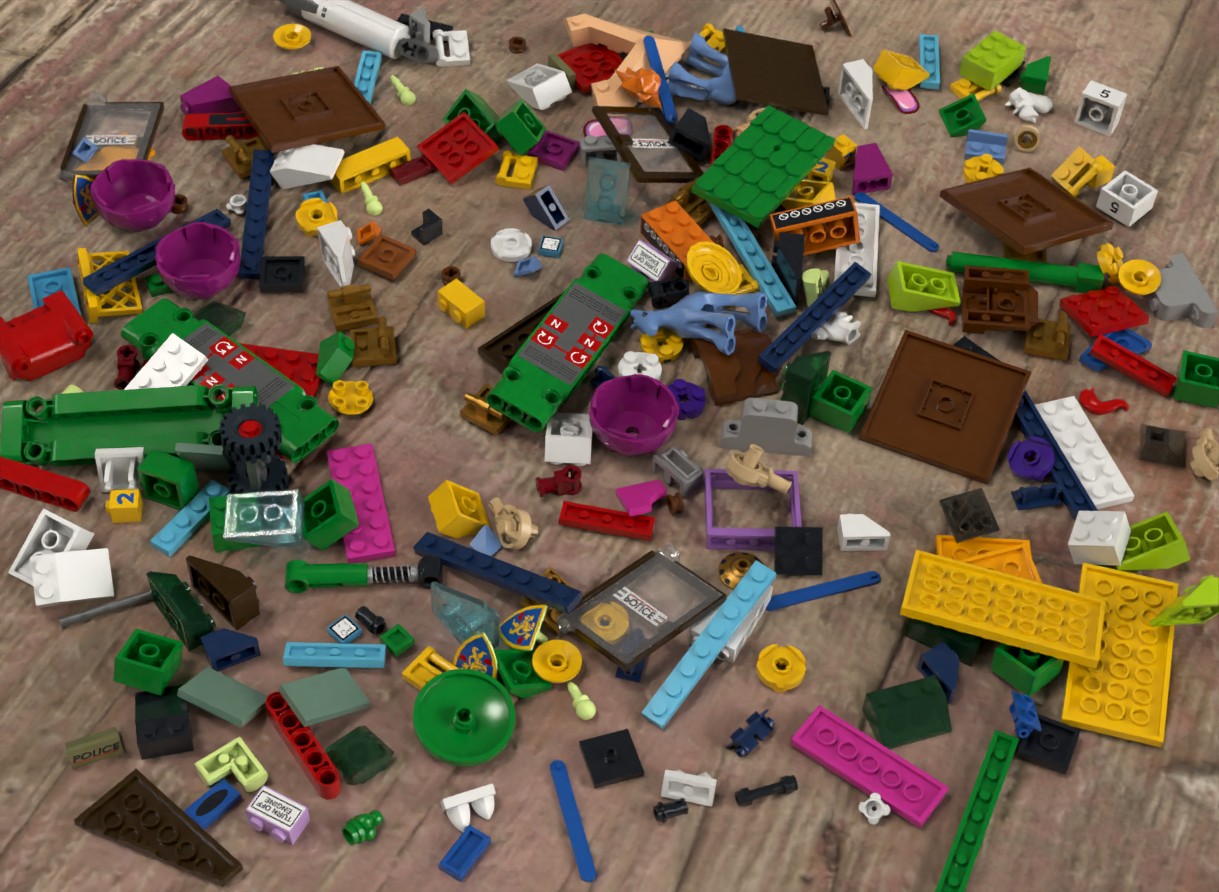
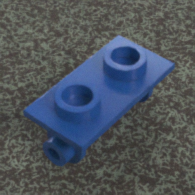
(1024, 714)

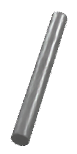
(105, 608)

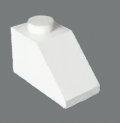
(860, 533)

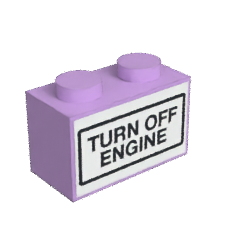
(652, 262)
(277, 815)

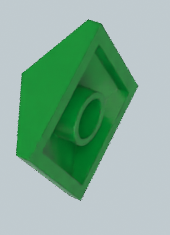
(963, 116)
(518, 673)

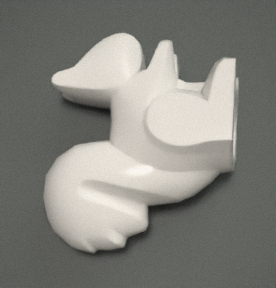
(1028, 104)
(839, 329)

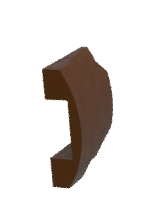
(997, 300)
(739, 374)

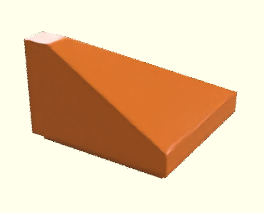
(368, 233)

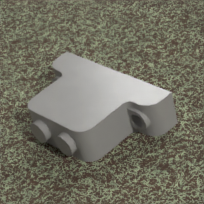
(1182, 295)
(768, 425)

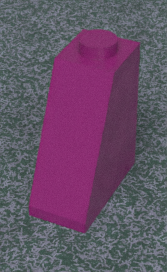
(209, 98)
(870, 170)

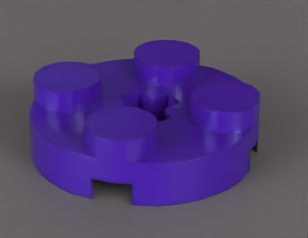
(694, 396)
(1031, 470)

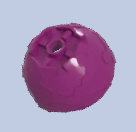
(133, 194)
(198, 260)
(636, 406)

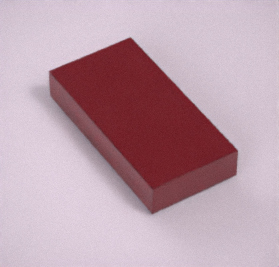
(411, 170)

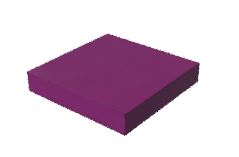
(554, 150)

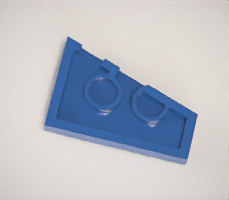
(1125, 338)

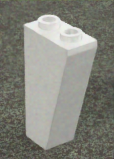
(741, 635)

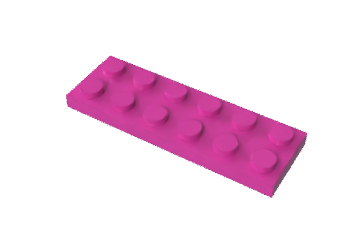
(358, 472)
(869, 766)

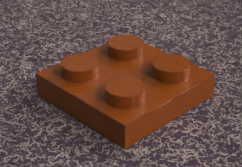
(387, 257)

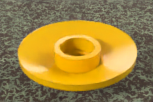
(292, 36)
(1143, 271)
(559, 653)

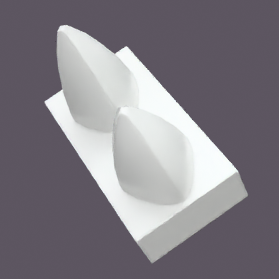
(692, 788)
(458, 805)

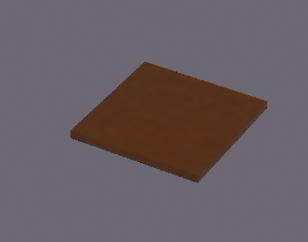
(306, 108)
(1026, 210)
(945, 406)

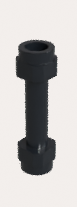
(745, 796)

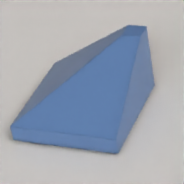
(85, 150)
(527, 266)
(486, 542)

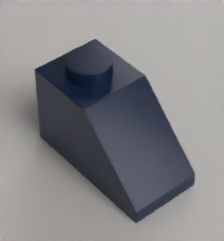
(546, 207)
(228, 648)
(944, 664)

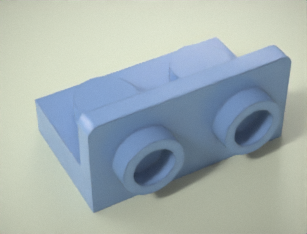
(985, 143)

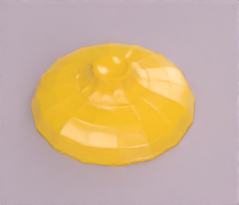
(713, 268)

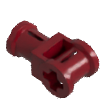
(127, 366)
(560, 482)

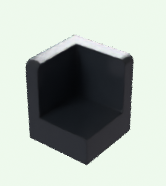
(430, 229)

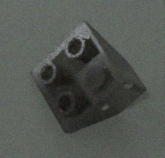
(1162, 445)
(969, 515)

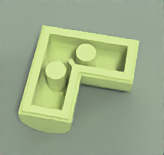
(815, 284)
(234, 759)

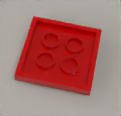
(591, 64)
(457, 148)
(1104, 311)

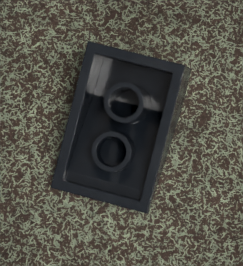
(789, 262)
(162, 724)

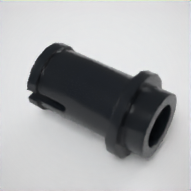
(375, 623)
(671, 809)

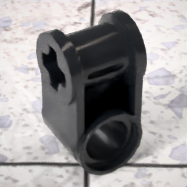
(669, 293)

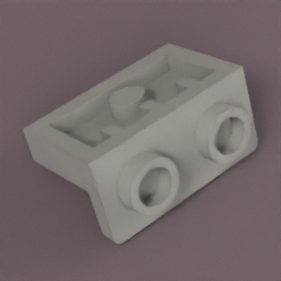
(419, 26)

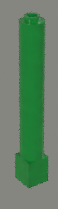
(1082, 278)

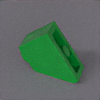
(1035, 76)
(334, 357)

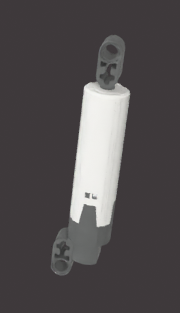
(364, 27)

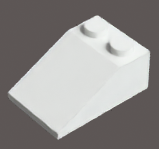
(540, 86)
(857, 90)
(305, 165)
(337, 251)
(568, 439)
(49, 535)
(71, 577)

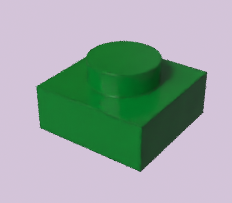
(156, 285)
(397, 640)

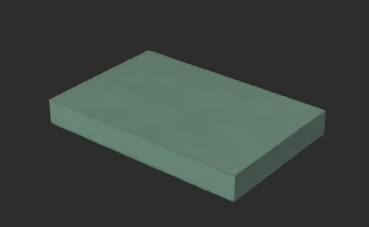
(205, 457)
(324, 696)
(223, 697)

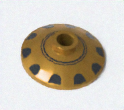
(730, 568)

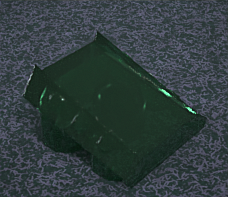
(222, 316)
(359, 755)

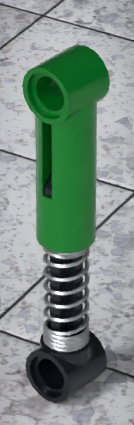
(301, 575)

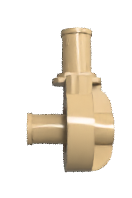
(1206, 455)
(749, 471)
(507, 526)

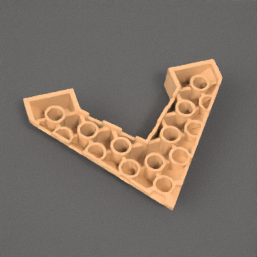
(619, 38)

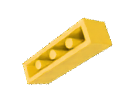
(370, 164)

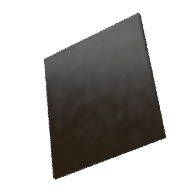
(774, 72)

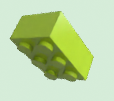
(992, 60)

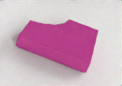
(639, 497)

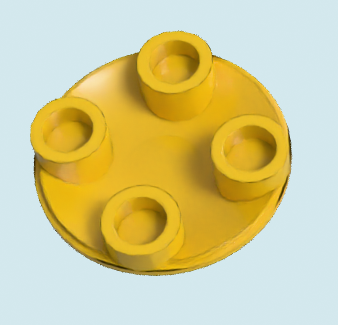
(350, 397)

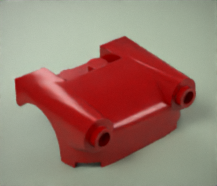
(43, 339)

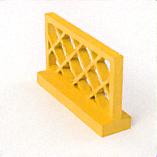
(93, 302)

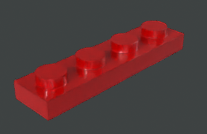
(1132, 365)
(606, 521)

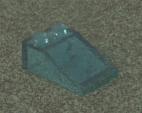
(607, 191)
(265, 518)
(464, 614)

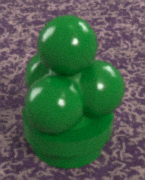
(361, 827)

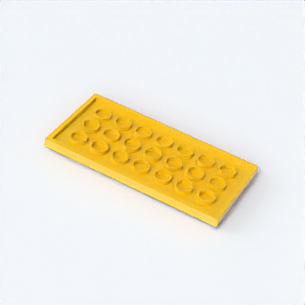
(1004, 608)
(1131, 681)

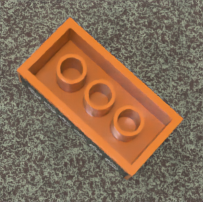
(824, 224)
(672, 233)

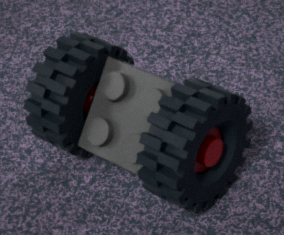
(252, 437)

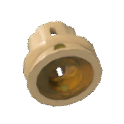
(1027, 143)

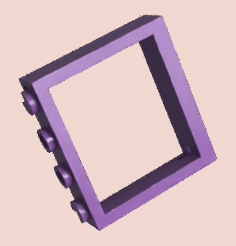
(744, 537)

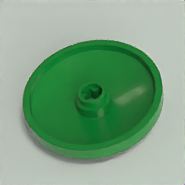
(463, 717)

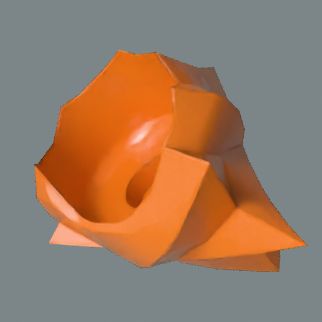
(642, 85)

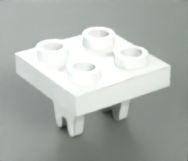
(119, 468)

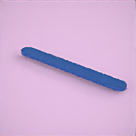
(664, 92)
(899, 224)
(823, 590)
(573, 821)

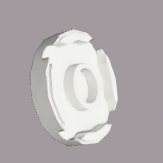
(511, 245)

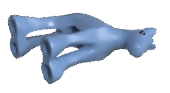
(716, 89)
(706, 308)

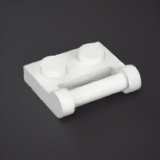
(457, 47)

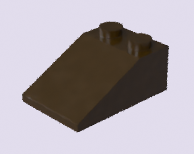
(225, 590)

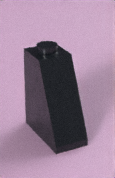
(691, 135)

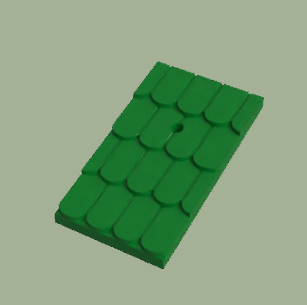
(763, 166)

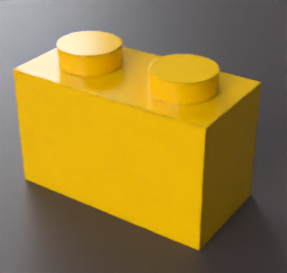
(461, 303)

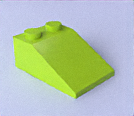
(921, 288)
(1154, 545)
(1194, 606)

